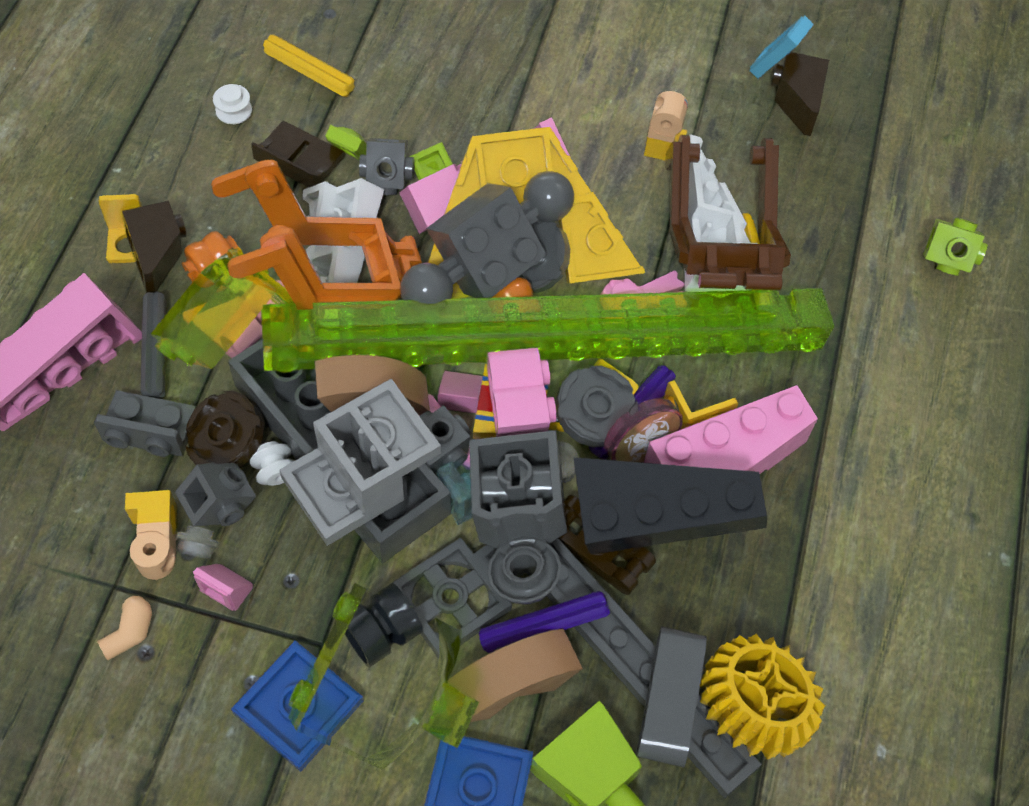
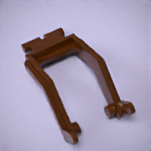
(729, 263)

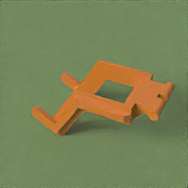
(292, 229)

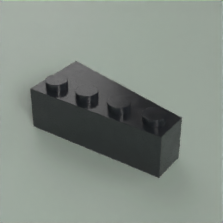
(661, 503)

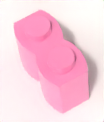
(519, 392)

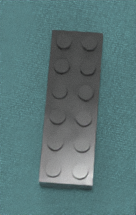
(291, 407)

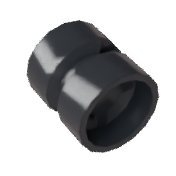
(382, 624)

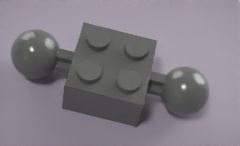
(488, 239)

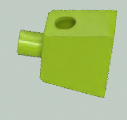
(590, 763)

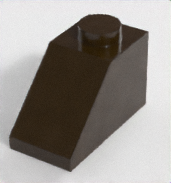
(800, 88)
(154, 241)

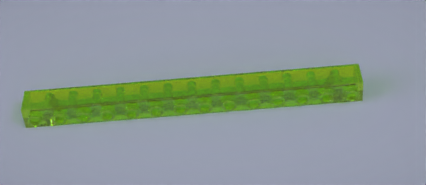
(557, 325)

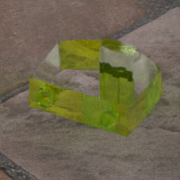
(215, 312)
(446, 715)

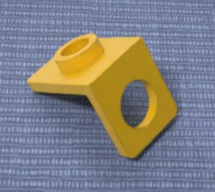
(112, 211)
(691, 418)

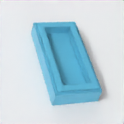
(781, 46)

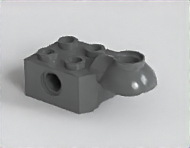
(519, 511)

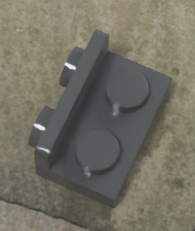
(145, 424)

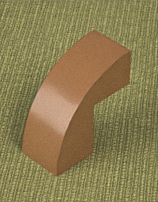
(350, 376)
(517, 670)

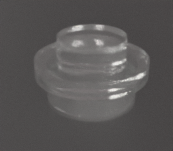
(197, 542)

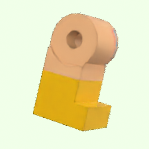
(666, 124)
(156, 522)

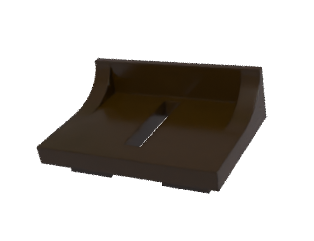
(287, 142)

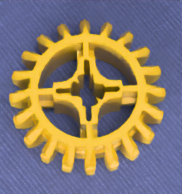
(768, 689)

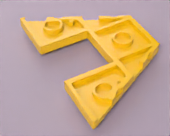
(512, 161)

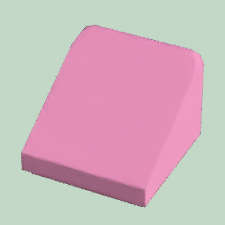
(460, 391)
(222, 585)

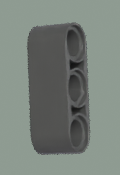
(672, 697)

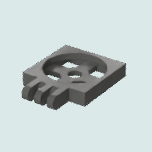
(460, 555)

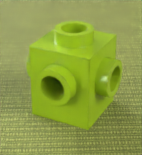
(942, 239)

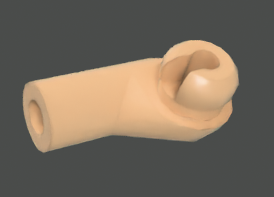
(132, 628)

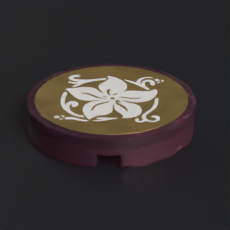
(631, 434)

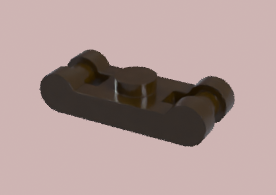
(602, 564)

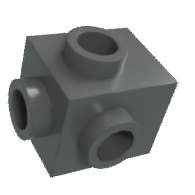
(392, 152)
(451, 434)
(215, 494)

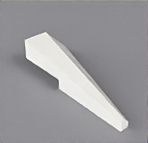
(349, 200)
(711, 212)

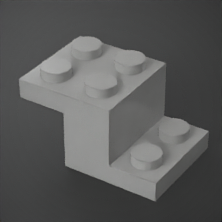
(359, 461)

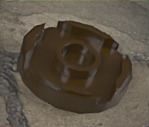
(224, 430)

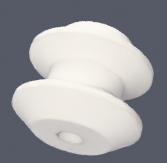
(232, 104)
(270, 459)

